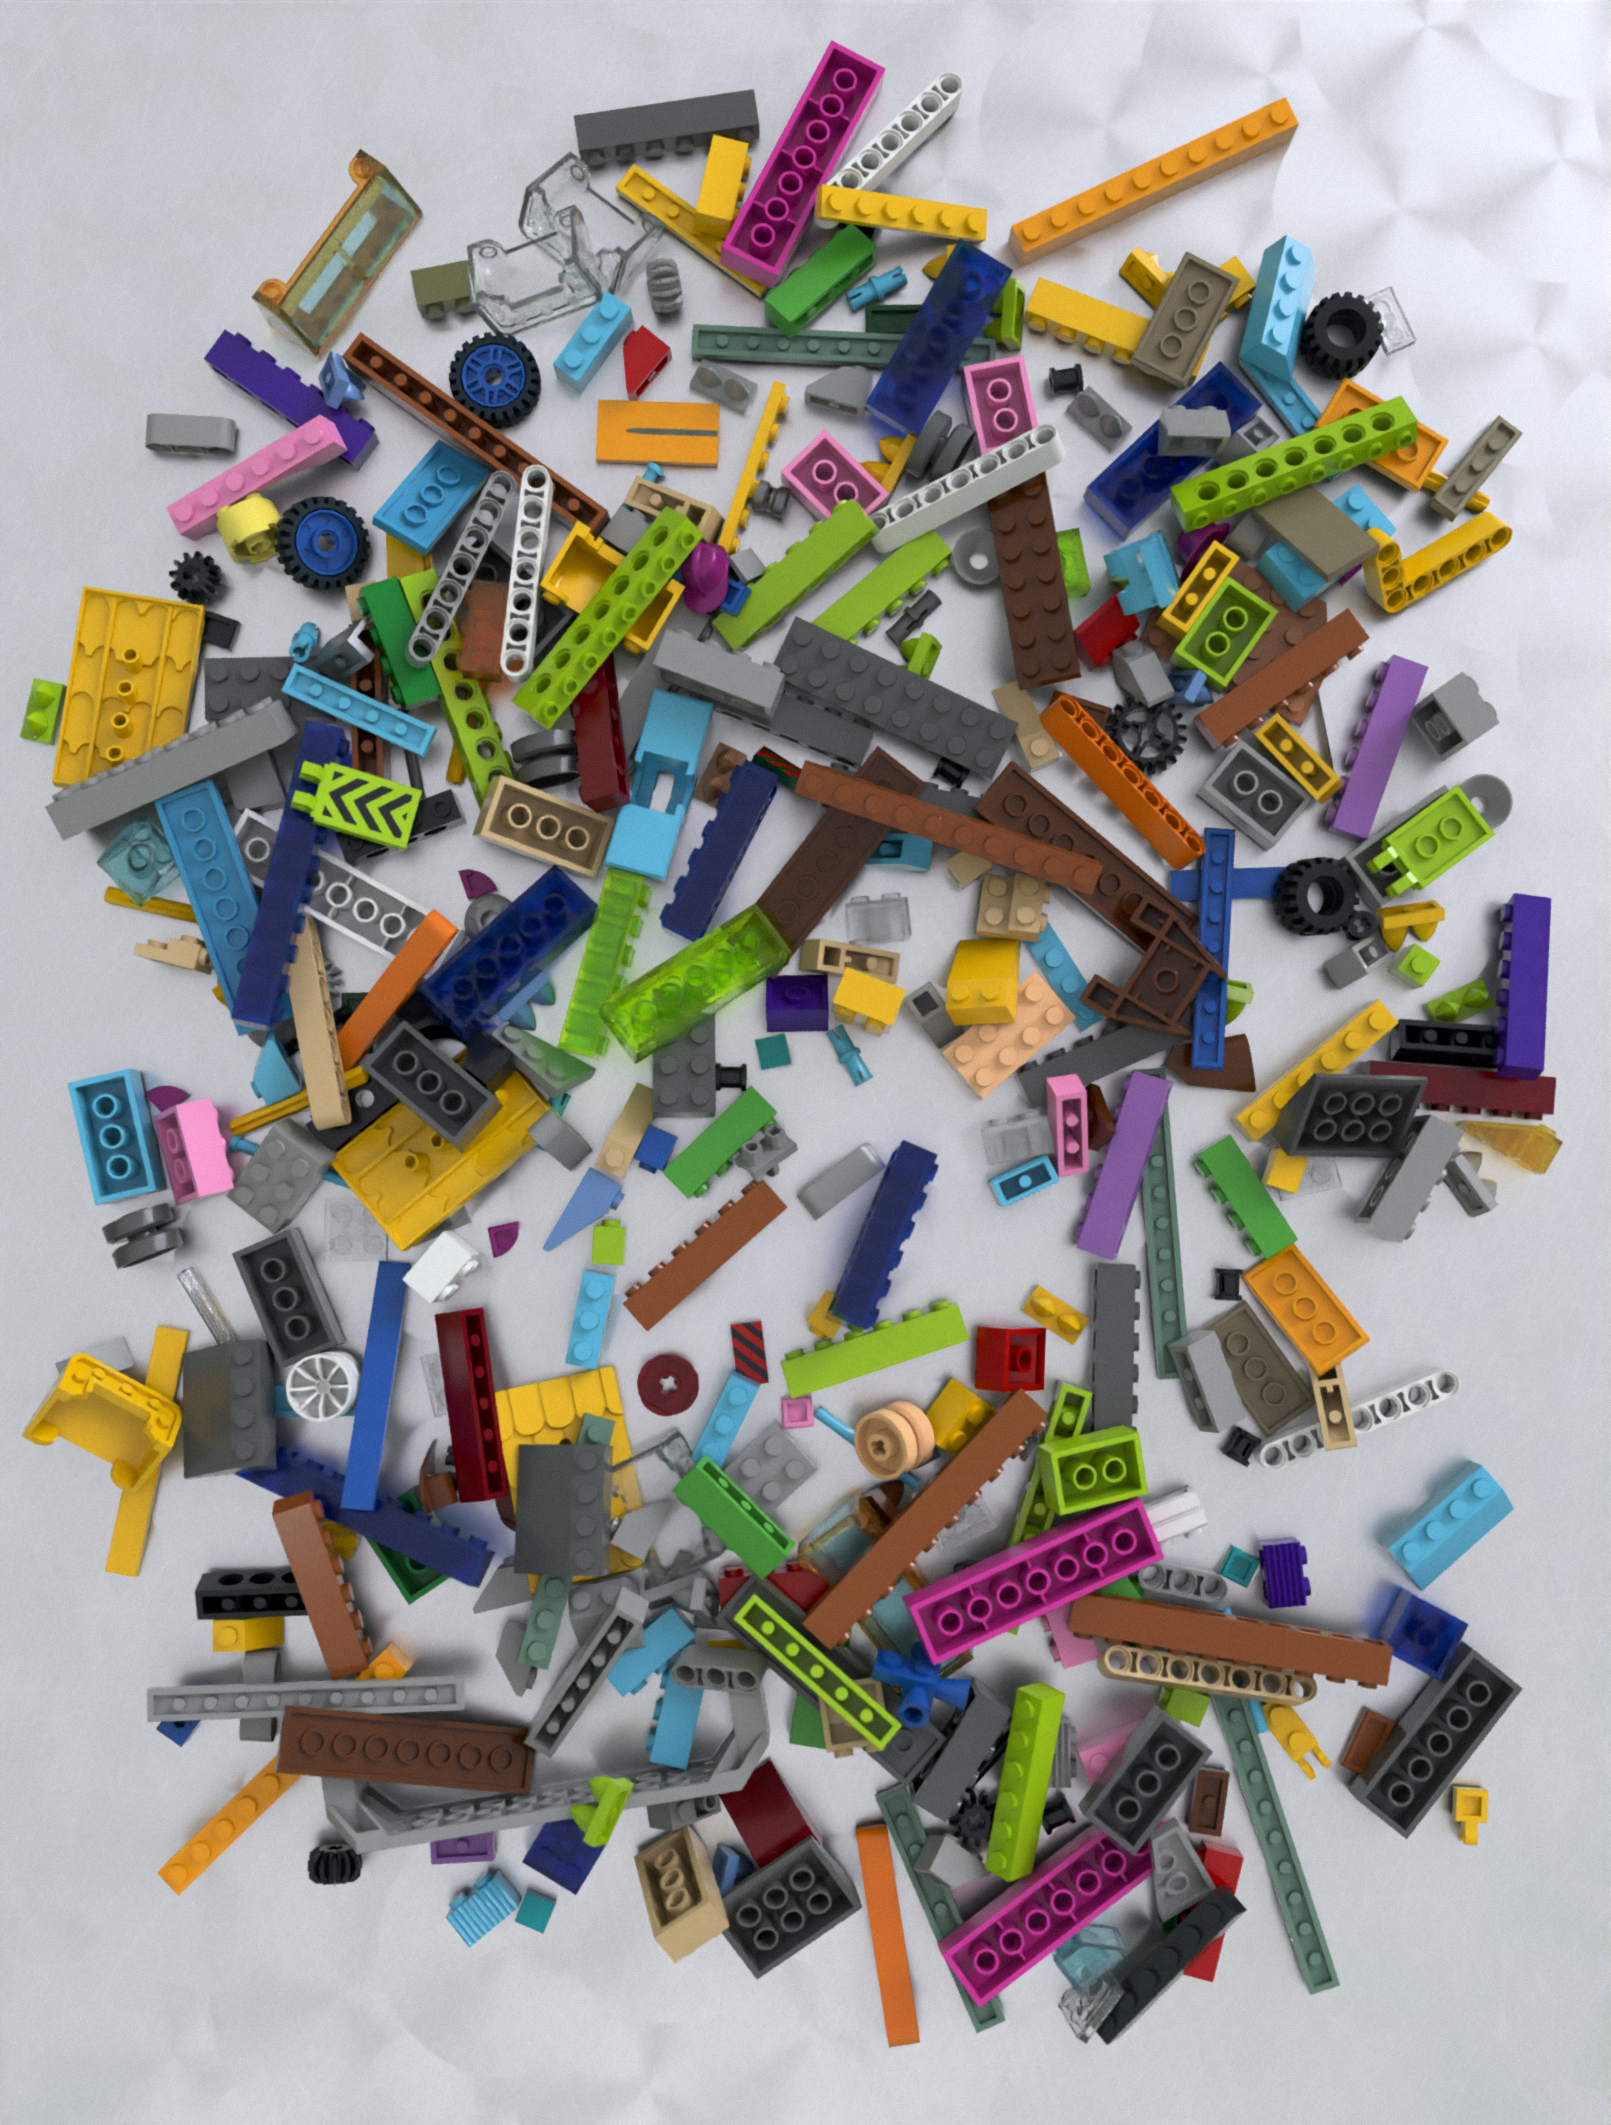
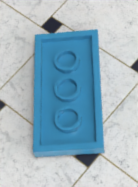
(431, 497)

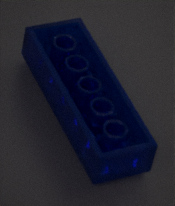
(938, 339)
(1141, 480)
(721, 853)
(508, 953)
(881, 1236)

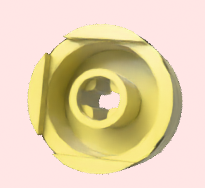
(249, 529)

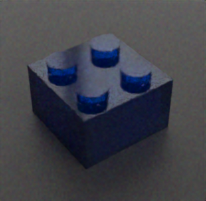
(1422, 1633)
(562, 1854)

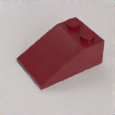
(768, 1815)

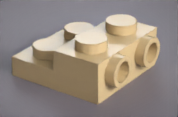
(1013, 907)
(183, 953)
(839, 1733)

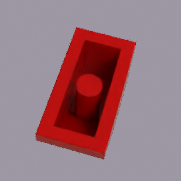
(643, 360)

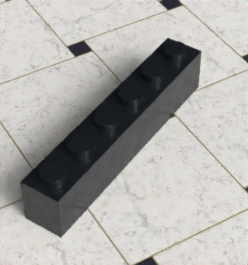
(1171, 1960)

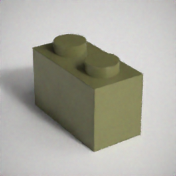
(442, 289)

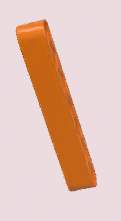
(1122, 782)
(394, 987)
(887, 1935)

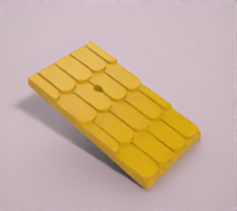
(126, 680)
(417, 1178)
(553, 1415)

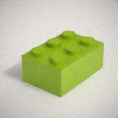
(1224, 634)
(1092, 1469)

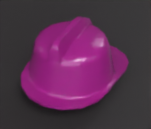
(1196, 542)
(705, 577)

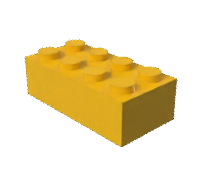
(867, 1002)

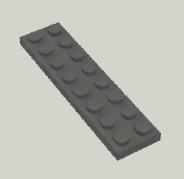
(894, 698)
(909, 1747)

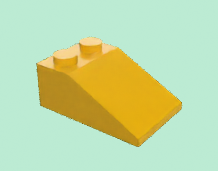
(984, 982)

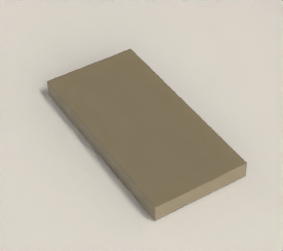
(1184, 320)
(1316, 531)
(1260, 1370)

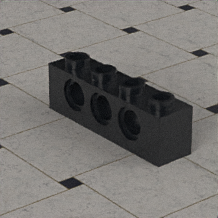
(432, 818)
(1443, 1043)
(362, 1117)
(248, 1595)

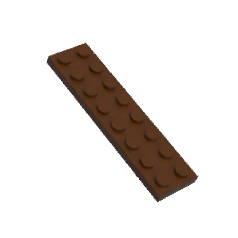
(1033, 585)
(1028, 808)
(831, 857)
(404, 1750)

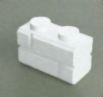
(1176, 1515)

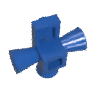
(919, 1684)

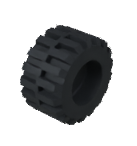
(1358, 319)
(1337, 892)

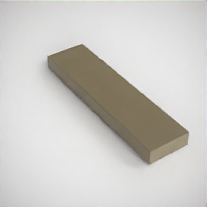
(1475, 468)

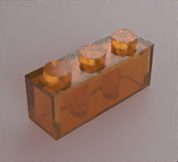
(483, 631)

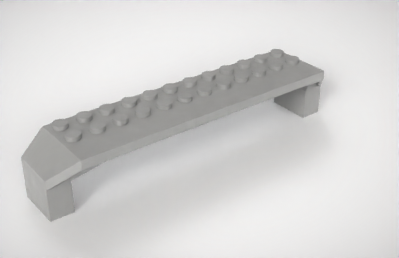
(377, 1823)

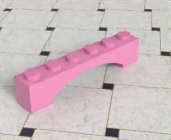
(298, 450)

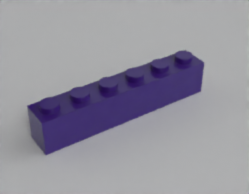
(286, 395)
(1523, 987)

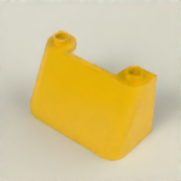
(583, 569)
(108, 1418)

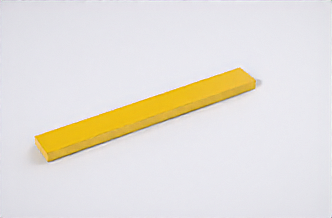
(136, 1510)

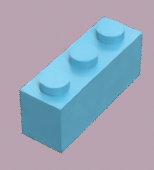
(593, 342)
(591, 1319)
(726, 1418)
(663, 1638)
(676, 1723)

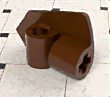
(1236, 1072)
(436, 1489)

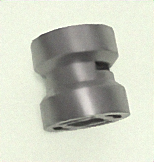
(777, 502)

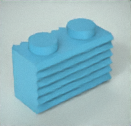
(1023, 1180)
(483, 1907)

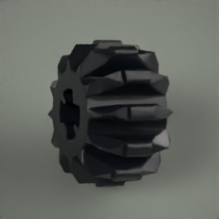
(185, 573)
(971, 1808)
(334, 1864)

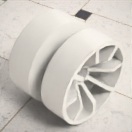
(324, 1385)

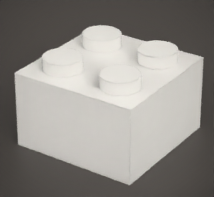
(442, 1266)

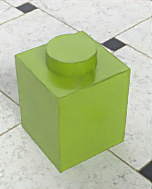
(1414, 966)
(609, 1243)
(1184, 1704)

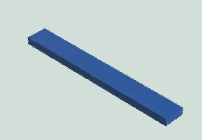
(1214, 935)
(375, 1388)

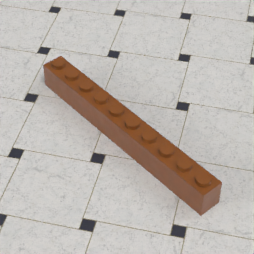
(467, 430)
(948, 827)
(923, 1518)
(1231, 1637)

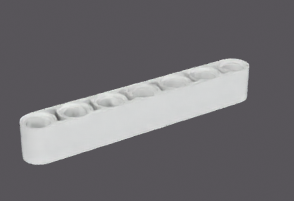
(939, 101)
(967, 487)
(527, 559)
(1371, 1420)

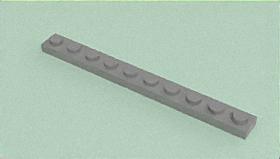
(269, 1699)

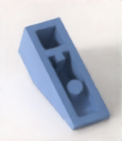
(588, 1204)

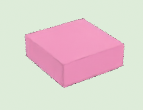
(797, 1412)

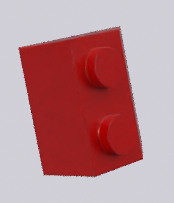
(1103, 633)
(1010, 1358)

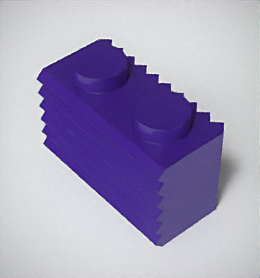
(1283, 1573)

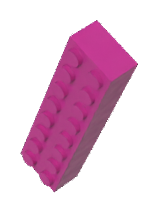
(800, 162)
(1032, 1578)
(1042, 1911)

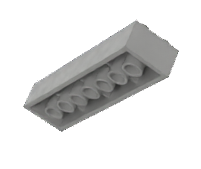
(170, 769)

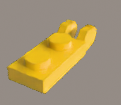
(1293, 1735)

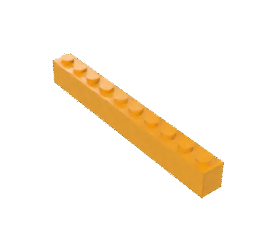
(1153, 182)
(255, 1797)

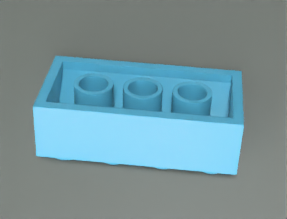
(1279, 308)
(1447, 1524)

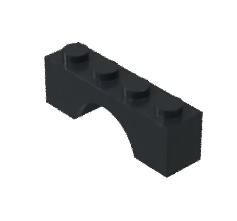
(484, 1060)

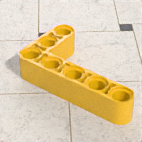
(1399, 582)

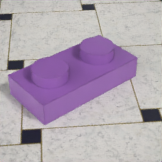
(464, 1849)

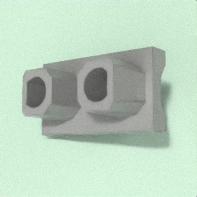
(767, 1153)

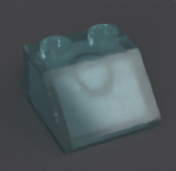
(140, 860)
(1089, 1954)

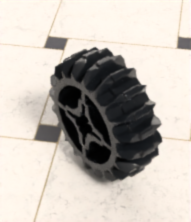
(1158, 739)

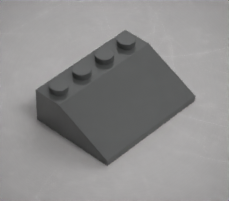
(1349, 1115)
(229, 1409)
(563, 1509)
(787, 1906)

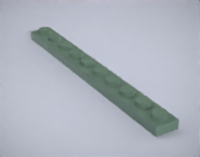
(811, 346)
(1163, 1245)
(1276, 1842)

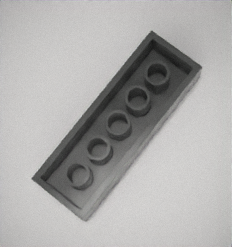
(1434, 1740)

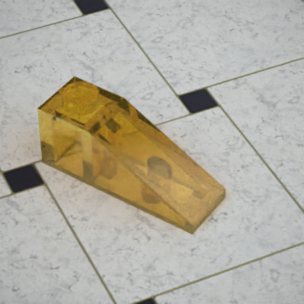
(1524, 1144)

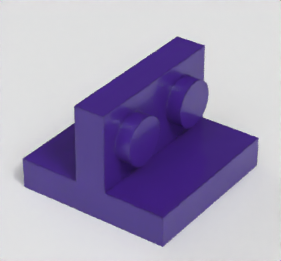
(797, 1003)

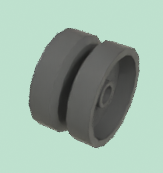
(936, 449)
(546, 758)
(141, 1232)

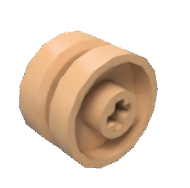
(894, 1440)

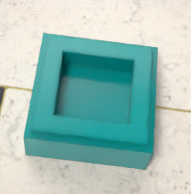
(773, 1051)
(1239, 1566)
(535, 1911)

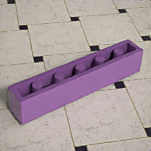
(1376, 748)
(1124, 1164)

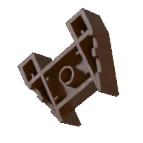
(1162, 981)

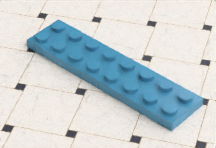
(214, 881)

